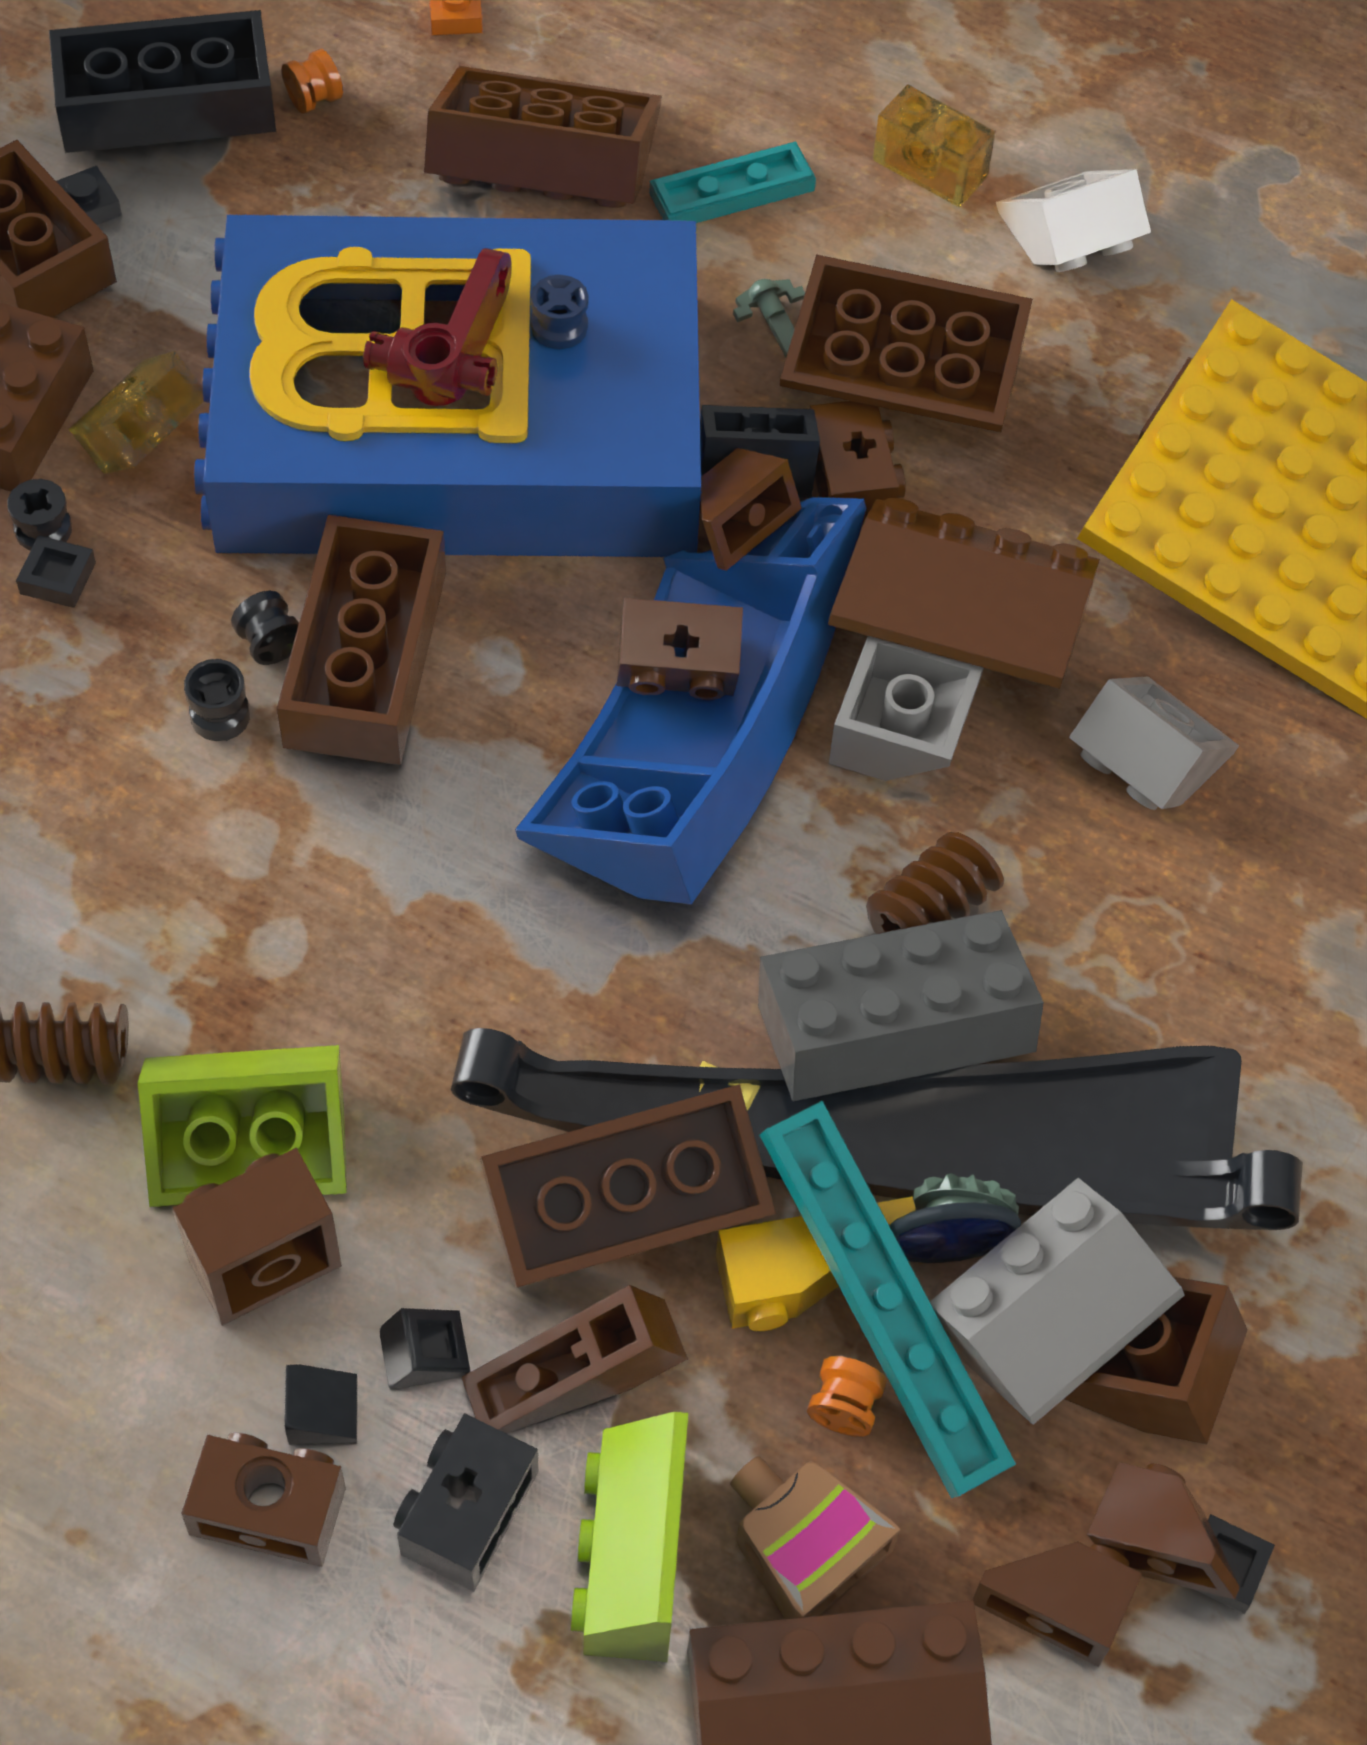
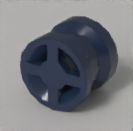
(559, 311)

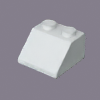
(1078, 217)

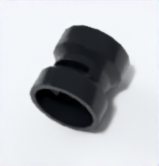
(217, 699)

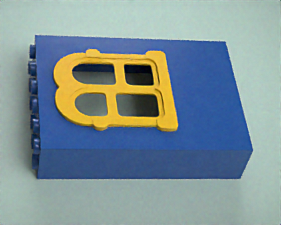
(566, 460)

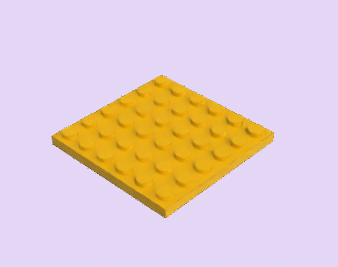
(1255, 502)

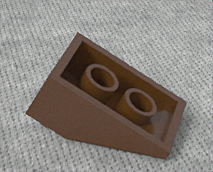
(1175, 1369)

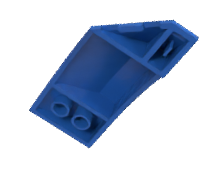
(678, 777)

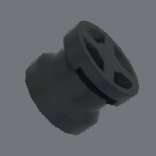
(40, 510)
(266, 626)

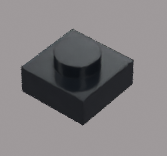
(92, 194)
(56, 571)
(1247, 1558)

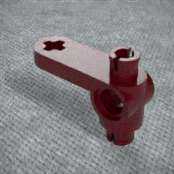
(442, 358)

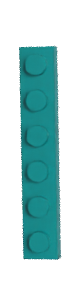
(887, 1300)

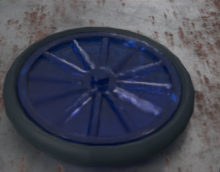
(953, 1231)

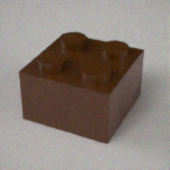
(258, 1234)

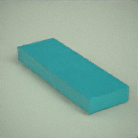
(733, 184)

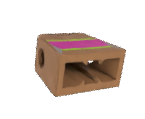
(808, 1536)

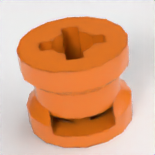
(312, 81)
(847, 1396)

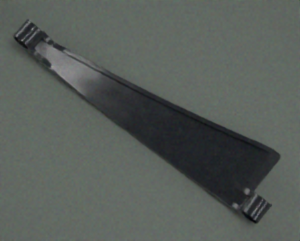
(1131, 1125)

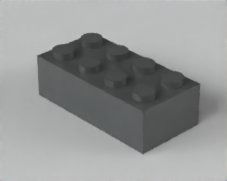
(898, 1004)

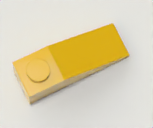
(777, 1268)

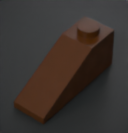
(577, 1362)

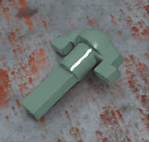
(766, 295)

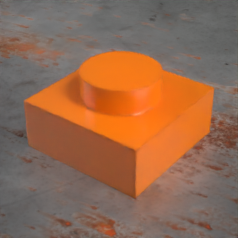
(455, 17)

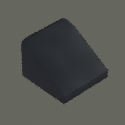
(423, 1347)
(320, 1405)

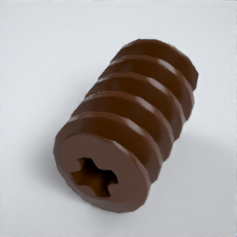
(936, 886)
(63, 1045)

